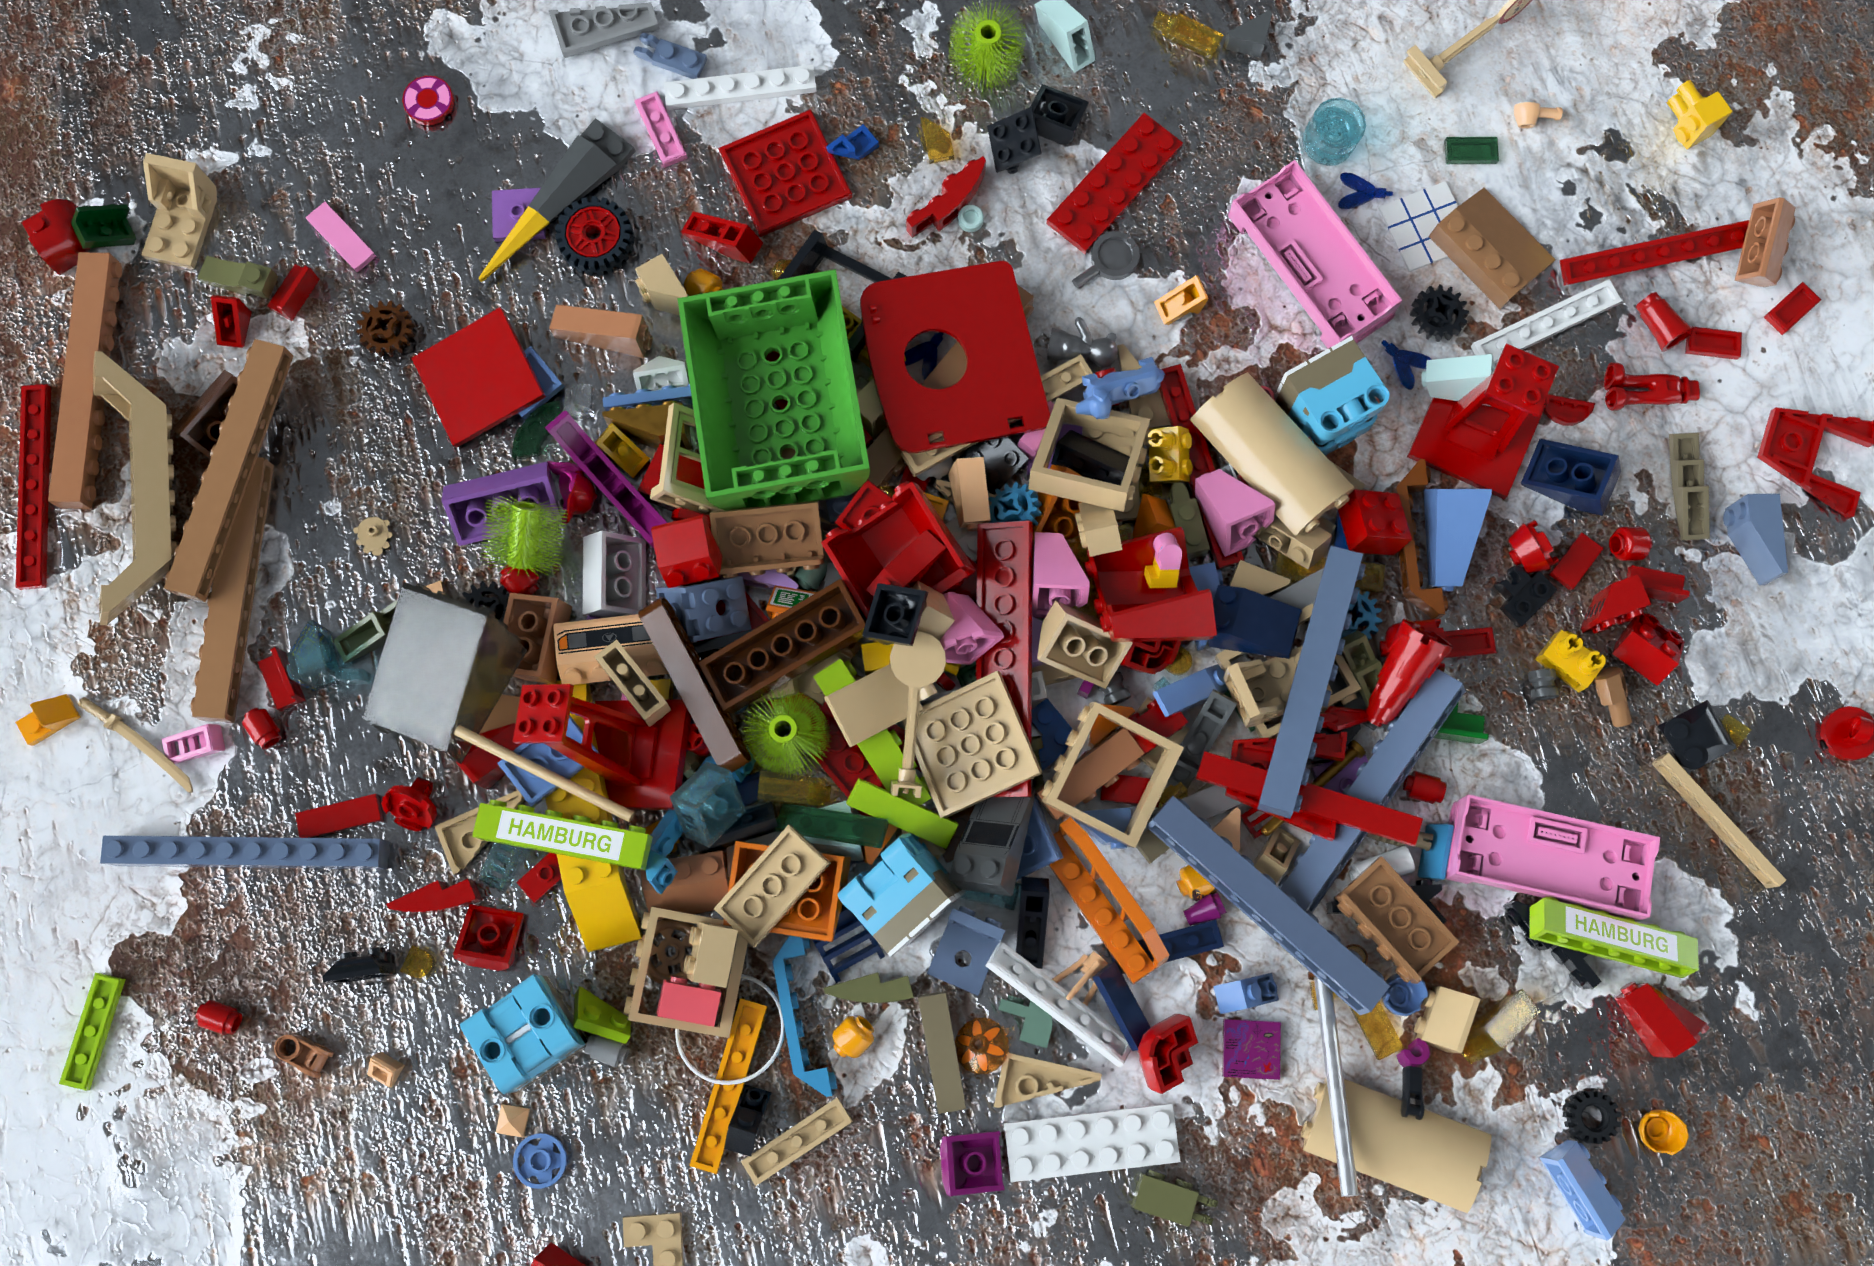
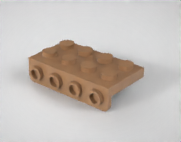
(768, 538)
(1396, 920)

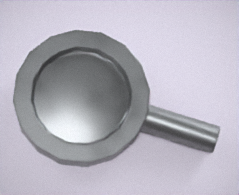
(1112, 257)

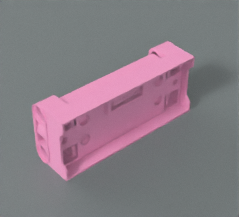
(1316, 256)
(1552, 856)

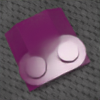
(971, 1163)

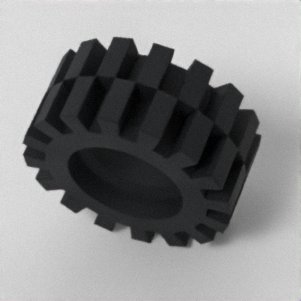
(1606, 1107)

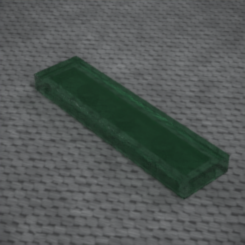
(833, 825)

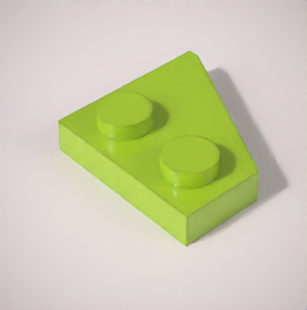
(599, 1018)

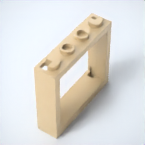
(1083, 488)
(1345, 695)
(1151, 793)
(638, 976)

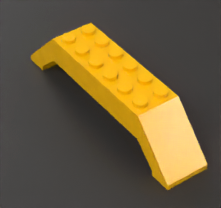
(594, 888)

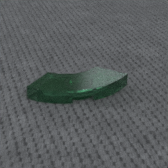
(532, 433)

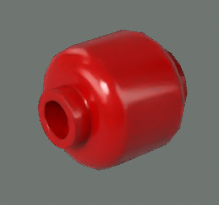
(1630, 543)
(519, 583)

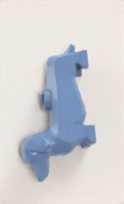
(1118, 387)

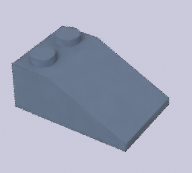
(1758, 535)

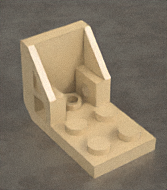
(183, 212)
(1262, 687)

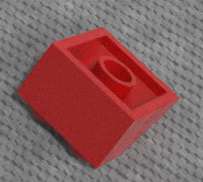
(686, 551)

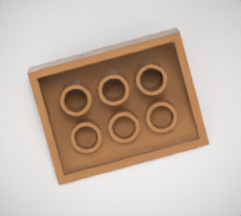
(1491, 247)

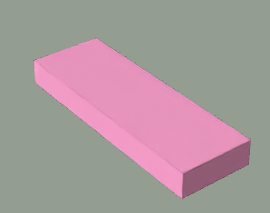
(660, 129)
(340, 237)

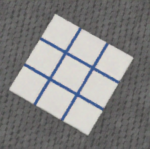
(1413, 220)

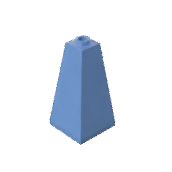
(1452, 531)

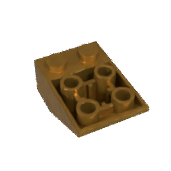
(646, 424)

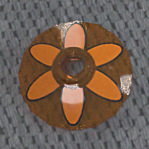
(993, 1050)

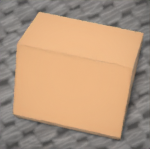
(384, 1069)

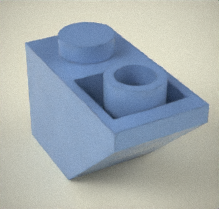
(1246, 993)

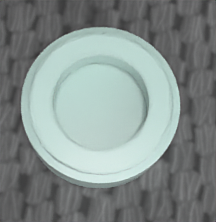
(970, 218)

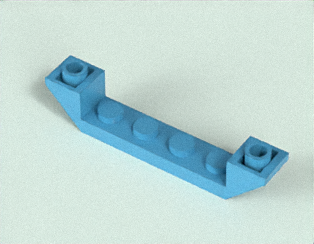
(659, 869)
(821, 1078)

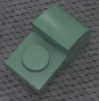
(1036, 1024)

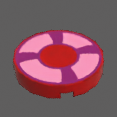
(428, 100)

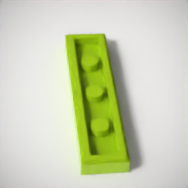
(902, 813)
(92, 1031)

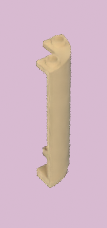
(1272, 454)
(1422, 1156)

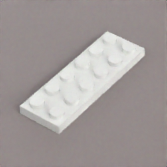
(1091, 1142)

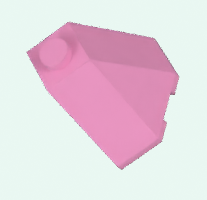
(1232, 510)
(1056, 575)
(970, 633)

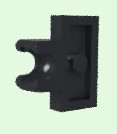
(1524, 594)

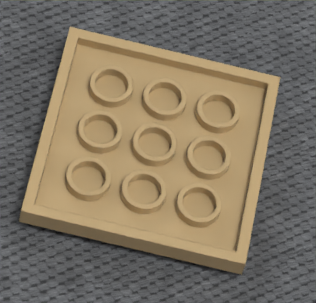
(973, 745)

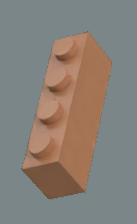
(1096, 769)

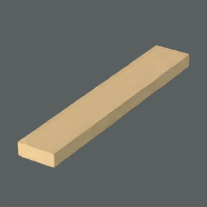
(1718, 821)

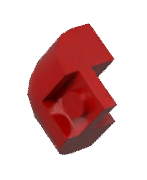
(54, 236)
(1151, 656)
(1166, 1052)

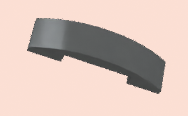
(1202, 736)

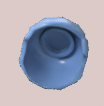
(1404, 997)

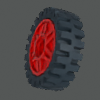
(589, 219)

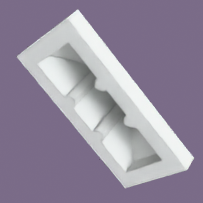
(661, 373)

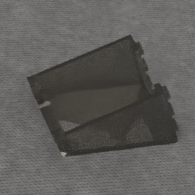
(441, 669)

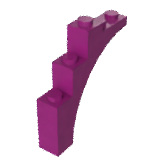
(605, 475)

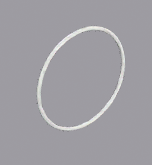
(732, 1082)

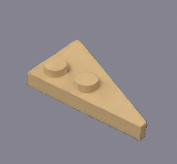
(457, 835)
(1030, 1078)

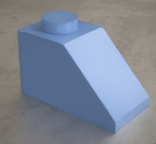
(1116, 818)

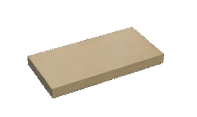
(772, 885)

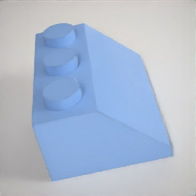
(1584, 1189)

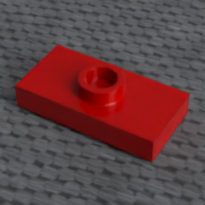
(541, 878)

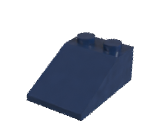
(1573, 475)
(1253, 623)

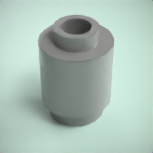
(606, 1050)

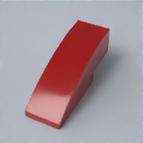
(438, 898)

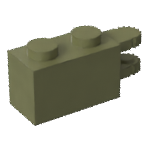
(1187, 515)
(1169, 1199)

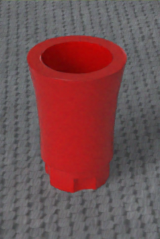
(1663, 321)

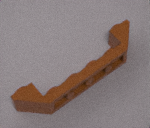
(1427, 600)

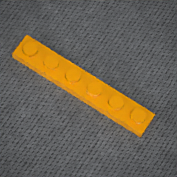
(724, 1098)

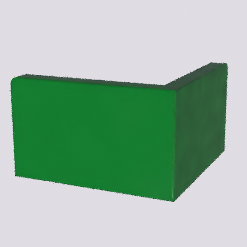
(1463, 728)

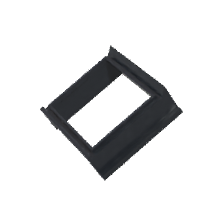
(810, 257)

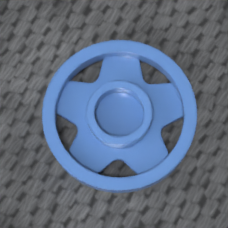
(540, 1160)

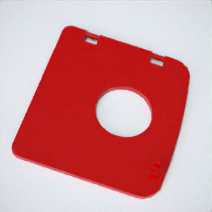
(987, 318)

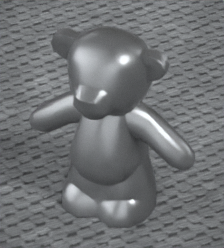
(1068, 346)

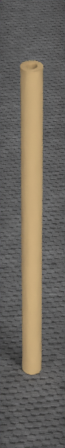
(544, 773)

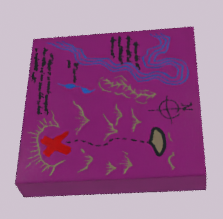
(1251, 1049)

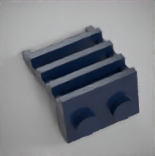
(846, 923)

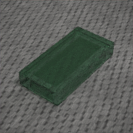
(1471, 150)

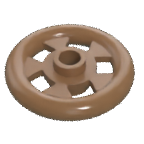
(667, 928)

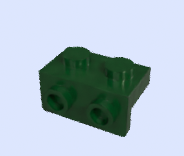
(103, 226)

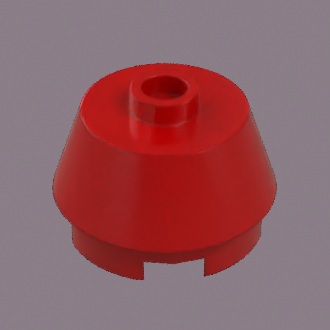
(1531, 548)

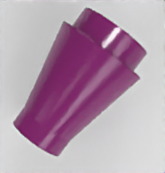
(1205, 910)

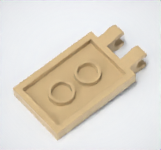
(872, 704)

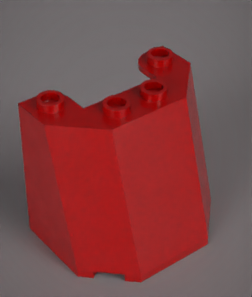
(879, 539)
(1142, 613)

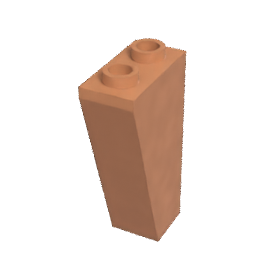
(602, 329)

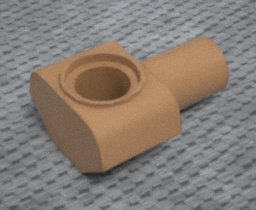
(1613, 692)

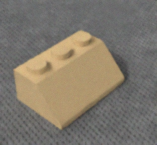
(1079, 646)

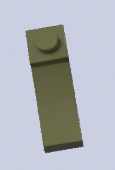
(238, 277)
(1362, 662)

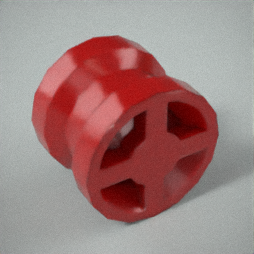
(694, 737)

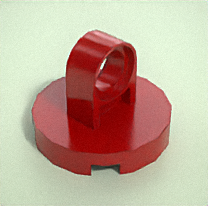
(1848, 733)
(411, 804)

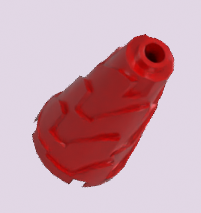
(1410, 661)

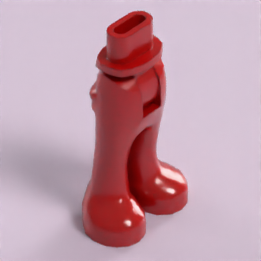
(1663, 388)

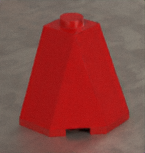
(482, 765)
(1659, 1021)

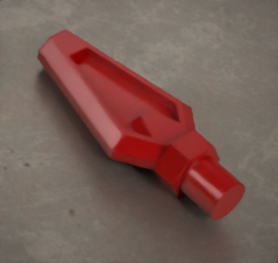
(1341, 718)

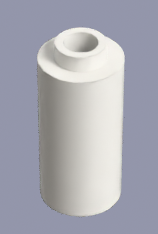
(1399, 859)

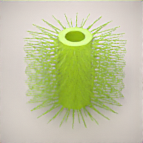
(986, 45)
(524, 535)
(798, 738)

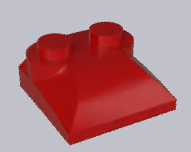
(488, 937)

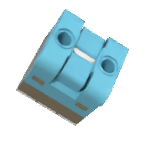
(1333, 395)
(901, 893)
(524, 1034)

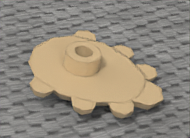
(373, 535)

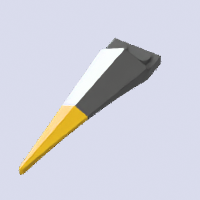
(585, 165)

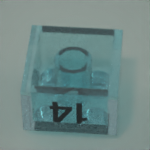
(708, 804)

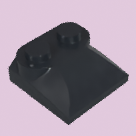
(1057, 114)
(895, 615)
(1697, 736)
(357, 968)

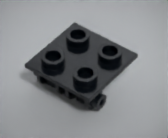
(1014, 140)
(1001, 460)

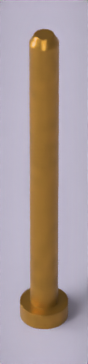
(1355, 750)

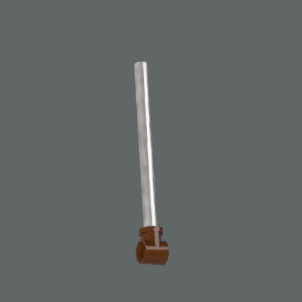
(1336, 1089)

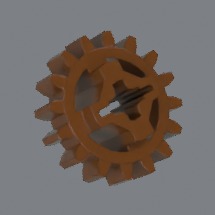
(377, 320)

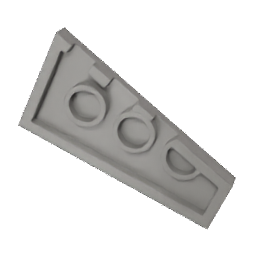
(591, 29)

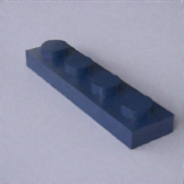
(1187, 941)

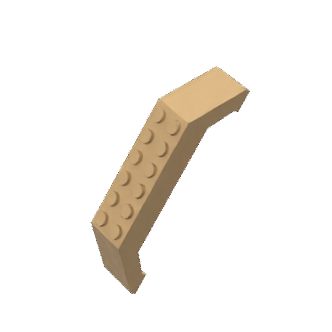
(150, 485)

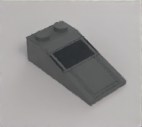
(992, 845)

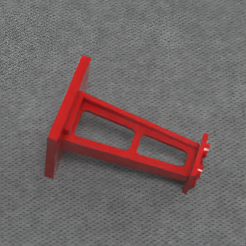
(1483, 441)
(636, 760)

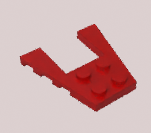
(1793, 444)
(1258, 753)

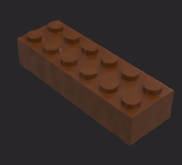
(784, 647)

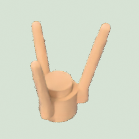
(1091, 965)

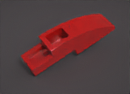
(956, 193)

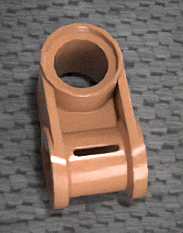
(308, 1056)

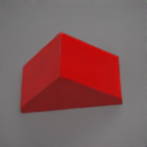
(230, 320)

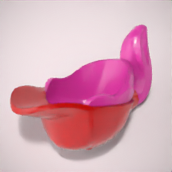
(575, 489)

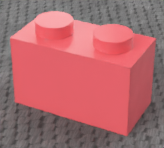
(688, 1001)

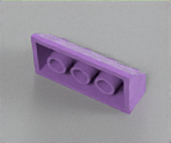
(467, 500)

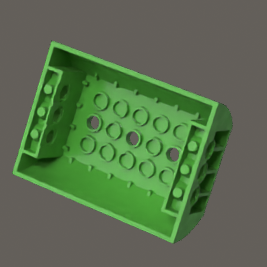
(736, 390)

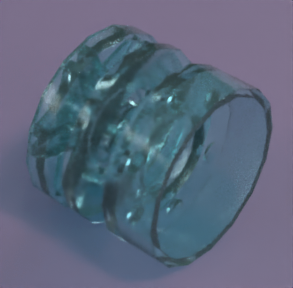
(1340, 120)

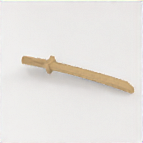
(115, 723)

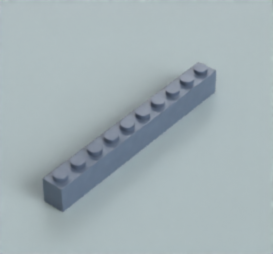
(1310, 683)
(1375, 783)
(245, 852)
(1268, 906)

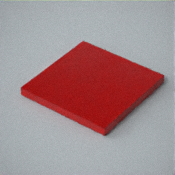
(785, 173)
(478, 377)

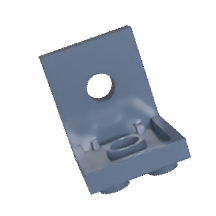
(697, 607)
(970, 935)

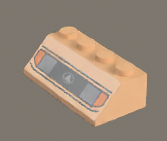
(581, 640)

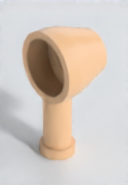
(1528, 113)

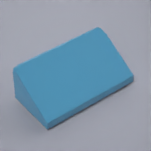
(1435, 861)

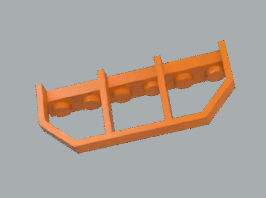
(1098, 909)

